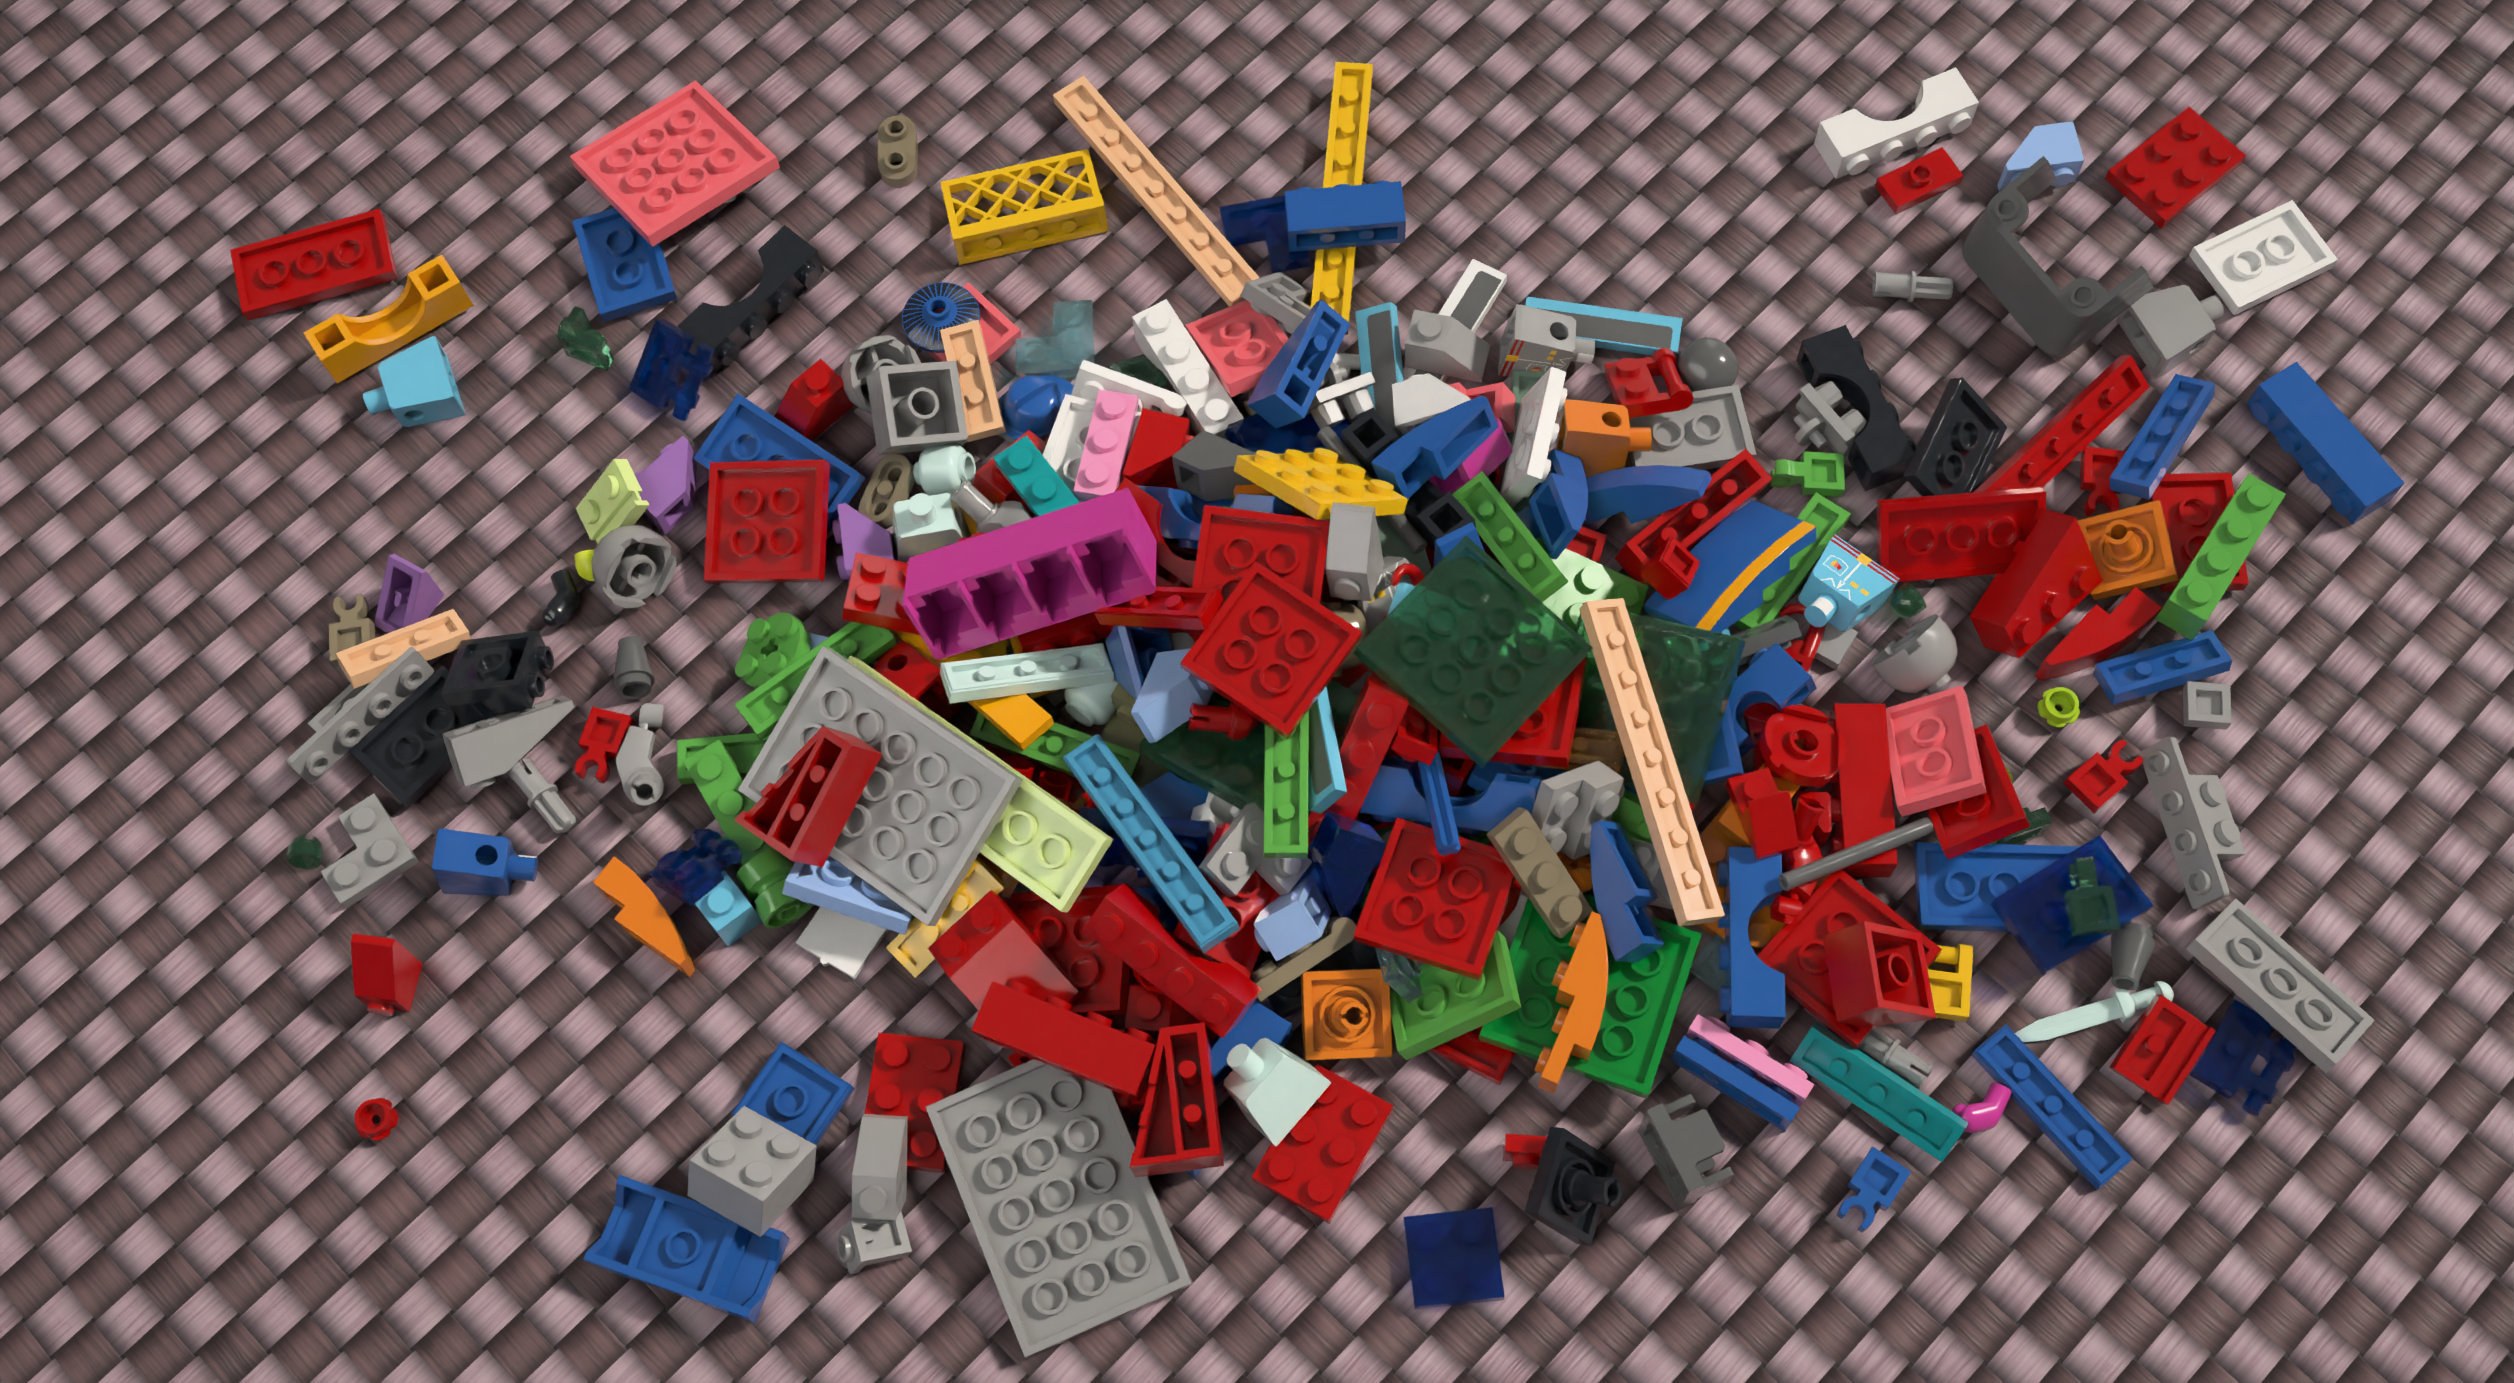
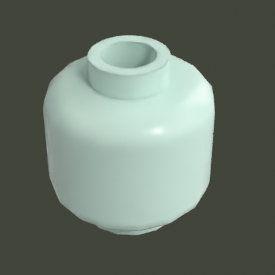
(944, 469)
(1091, 703)

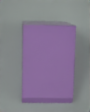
(406, 595)

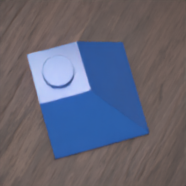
(1133, 652)

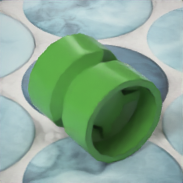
(764, 882)

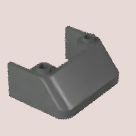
(2051, 316)

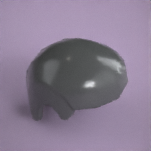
(1707, 364)

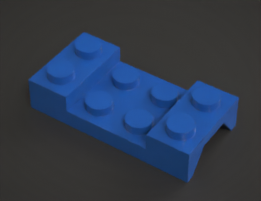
(687, 1250)

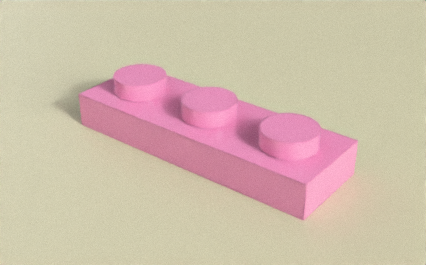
(1106, 444)
(1752, 1056)

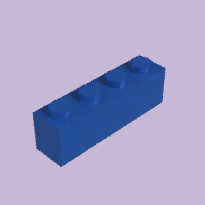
(2324, 443)

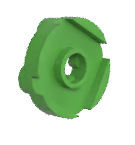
(771, 648)

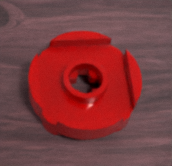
(1789, 761)

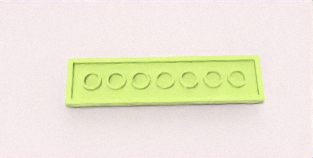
(1036, 835)

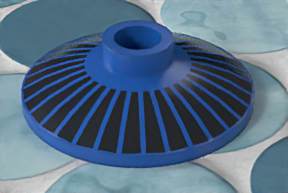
(924, 325)

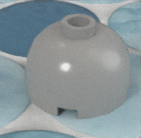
(865, 359)
(632, 565)
(1919, 657)

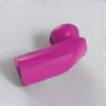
(1987, 1113)

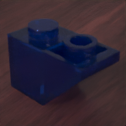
(1344, 859)

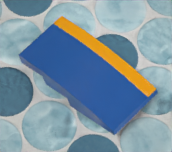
(1734, 568)

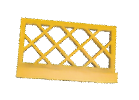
(1029, 226)

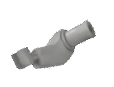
(988, 516)
(638, 774)

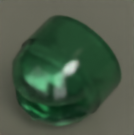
(1907, 601)
(305, 852)

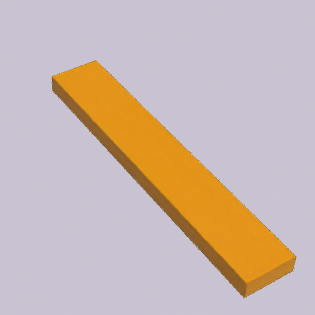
(1013, 715)

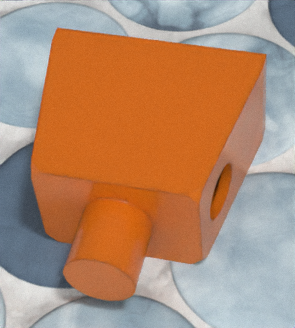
(1599, 435)

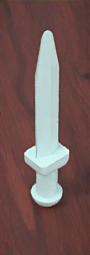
(2120, 1005)

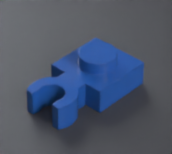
(1876, 1183)

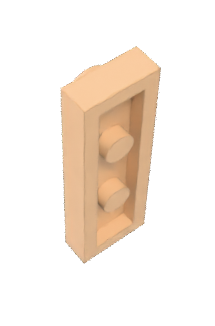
(978, 391)
(429, 637)

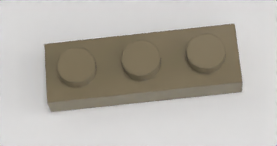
(1539, 872)

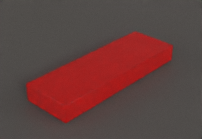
(1165, 609)

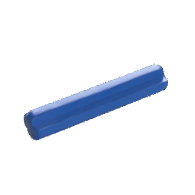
(1439, 806)

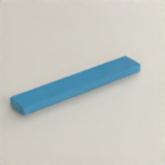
(1151, 844)

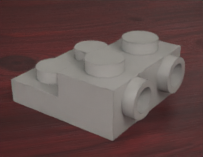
(1573, 802)

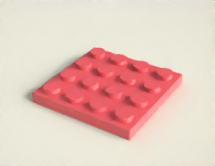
(674, 162)

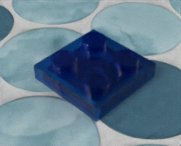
(1453, 1258)

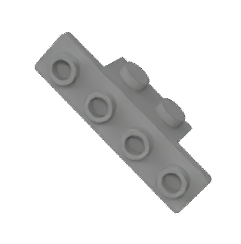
(356, 714)
(2194, 820)

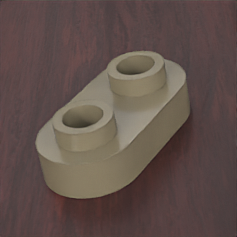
(897, 148)
(885, 490)

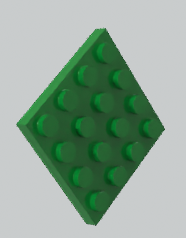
(1636, 1011)

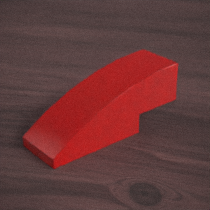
(2100, 636)

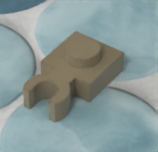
(352, 627)

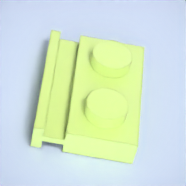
(612, 501)

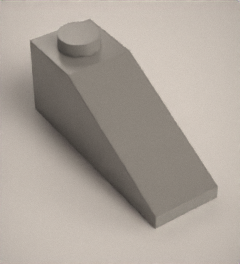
(498, 743)

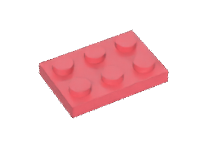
(1238, 345)
(1933, 751)

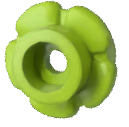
(2066, 699)

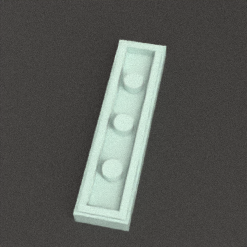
(1026, 673)

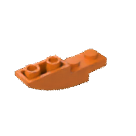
(1584, 990)

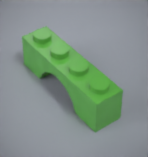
(2220, 557)

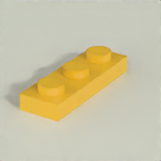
(912, 947)

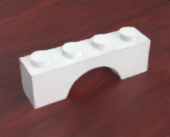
(1856, 141)
(1178, 357)

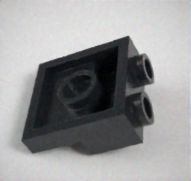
(500, 671)

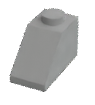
(1445, 347)
(1353, 552)
(880, 1167)

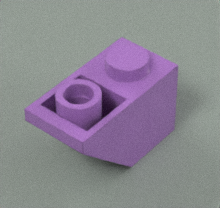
(669, 485)
(861, 536)

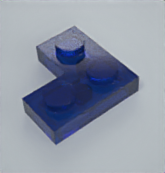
(1263, 222)

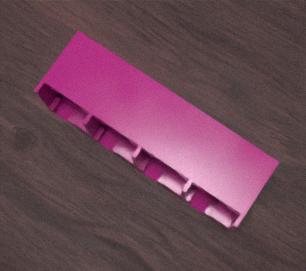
(1031, 574)

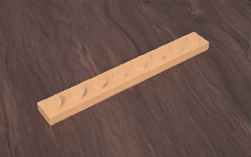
(1155, 189)
(1651, 763)

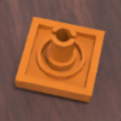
(2130, 549)
(1345, 1014)

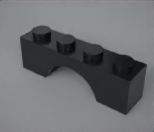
(788, 270)
(1882, 448)
(1428, 509)

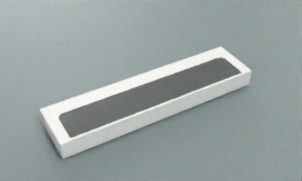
(1469, 301)

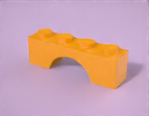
(426, 302)

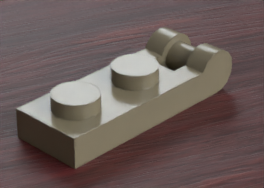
(1273, 976)

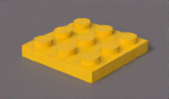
(1317, 480)

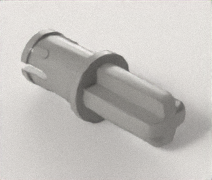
(1911, 286)
(542, 796)
(1896, 1058)

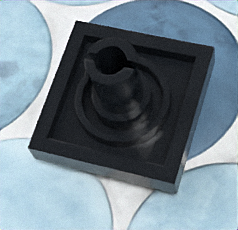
(1572, 1186)

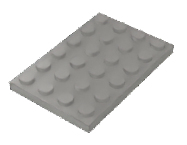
(925, 801)
(1056, 1202)

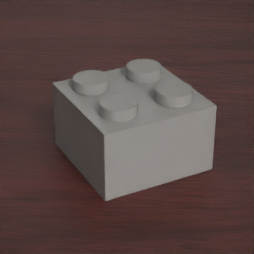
(916, 406)
(751, 1170)

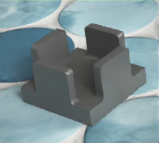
(1684, 1149)

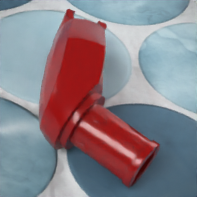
(1228, 720)
(1791, 902)

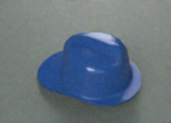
(1033, 404)

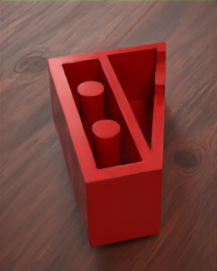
(2039, 586)
(813, 797)
(1180, 1109)

